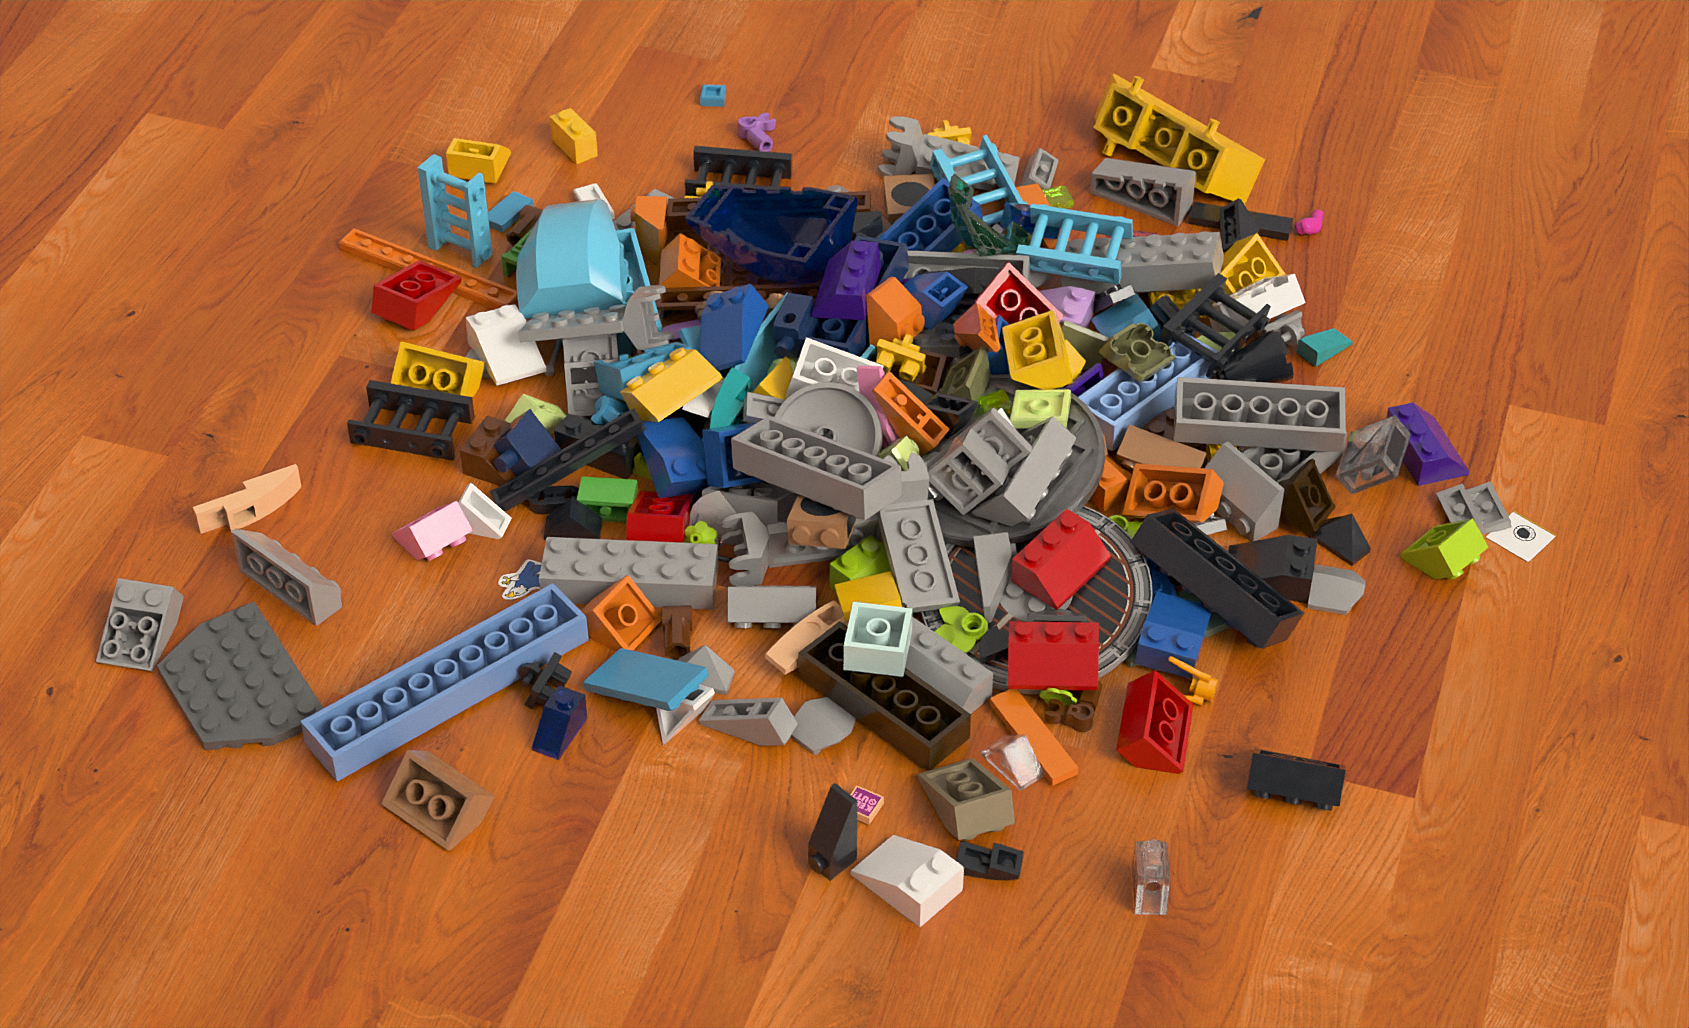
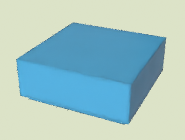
(713, 95)

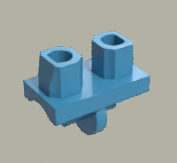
(608, 409)

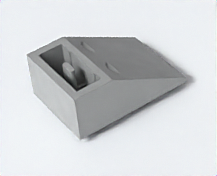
(139, 624)

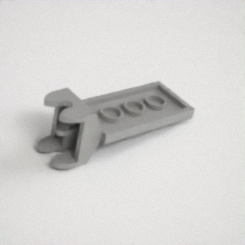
(914, 152)
(635, 320)
(917, 544)
(764, 547)

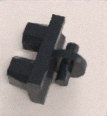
(535, 676)

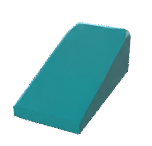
(1322, 346)

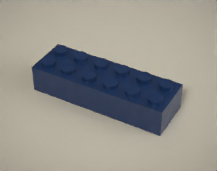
(852, 334)

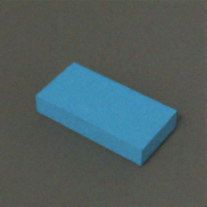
(508, 211)

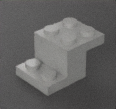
(580, 370)
(978, 461)

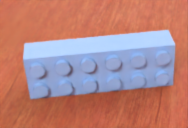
(1125, 401)

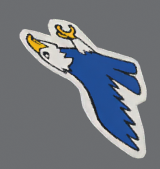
(522, 581)

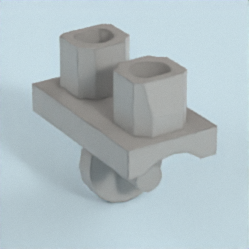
(1288, 327)

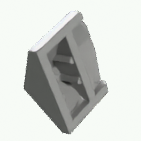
(1335, 589)
(821, 724)

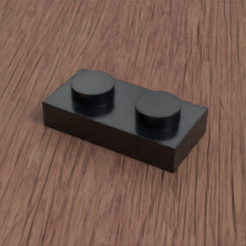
(1112, 296)

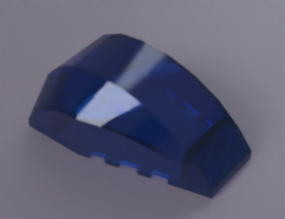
(776, 233)

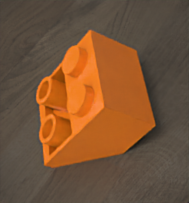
(688, 265)

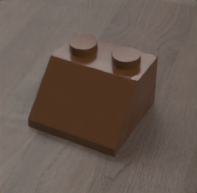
(479, 452)

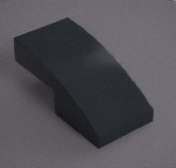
(994, 863)

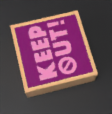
(867, 804)

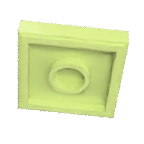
(1038, 405)

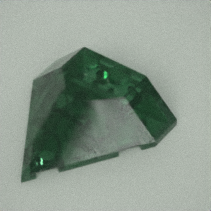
(974, 231)

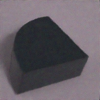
(992, 645)

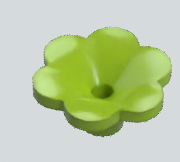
(705, 534)
(1062, 695)

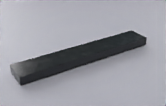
(568, 460)

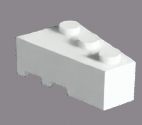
(1278, 291)

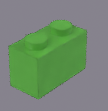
(608, 497)

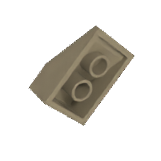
(968, 799)

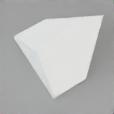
(483, 514)
(674, 721)

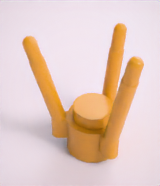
(1202, 684)

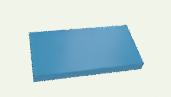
(646, 679)

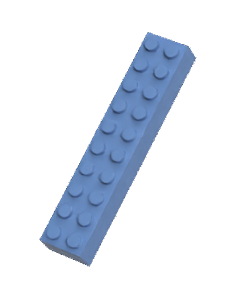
(443, 682)

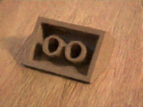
(436, 798)

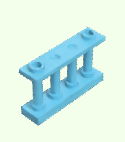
(943, 168)
(437, 215)
(1073, 264)

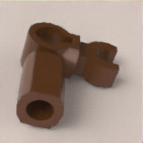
(1077, 716)

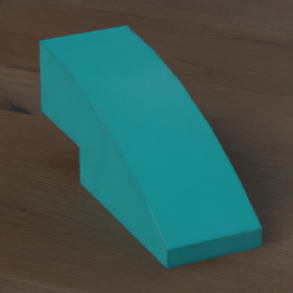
(729, 404)

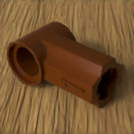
(527, 220)
(677, 628)

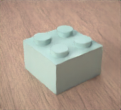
(878, 639)

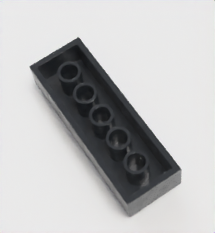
(1216, 578)

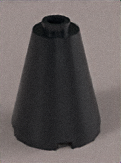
(1260, 361)

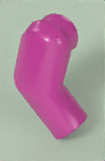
(1310, 225)

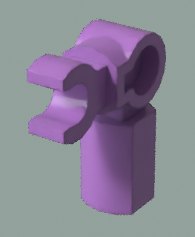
(752, 130)

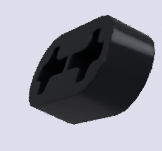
(552, 498)

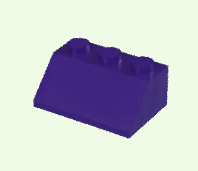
(847, 282)
(1429, 452)

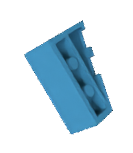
(615, 375)

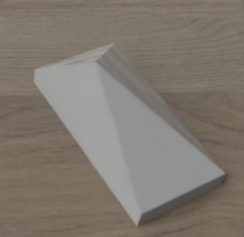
(719, 671)

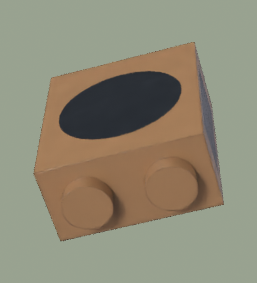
(903, 192)
(818, 524)

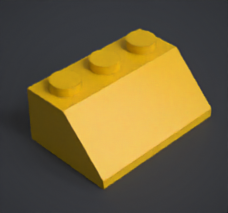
(1248, 263)
(1038, 352)
(436, 370)
(670, 384)

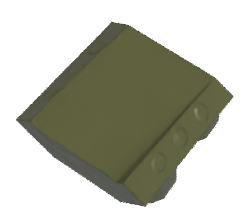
(1137, 352)

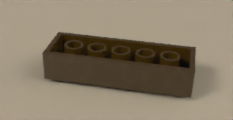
(895, 707)

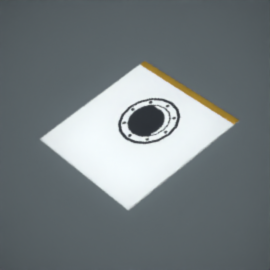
(1523, 538)

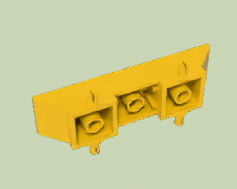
(1175, 139)

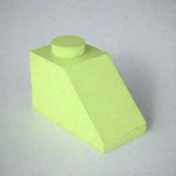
(547, 413)
(900, 451)

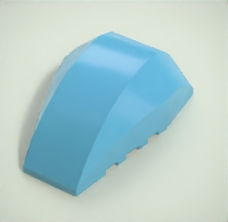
(571, 261)

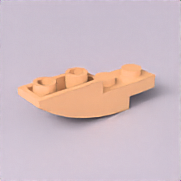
(257, 500)
(785, 651)

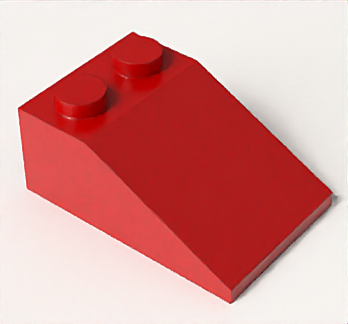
(413, 294)
(1013, 297)
(659, 518)

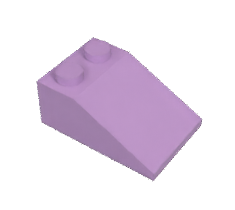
(1073, 303)

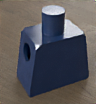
(790, 323)
(524, 444)

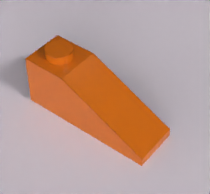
(977, 329)
(908, 414)

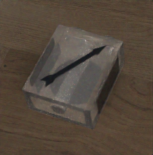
(1373, 455)

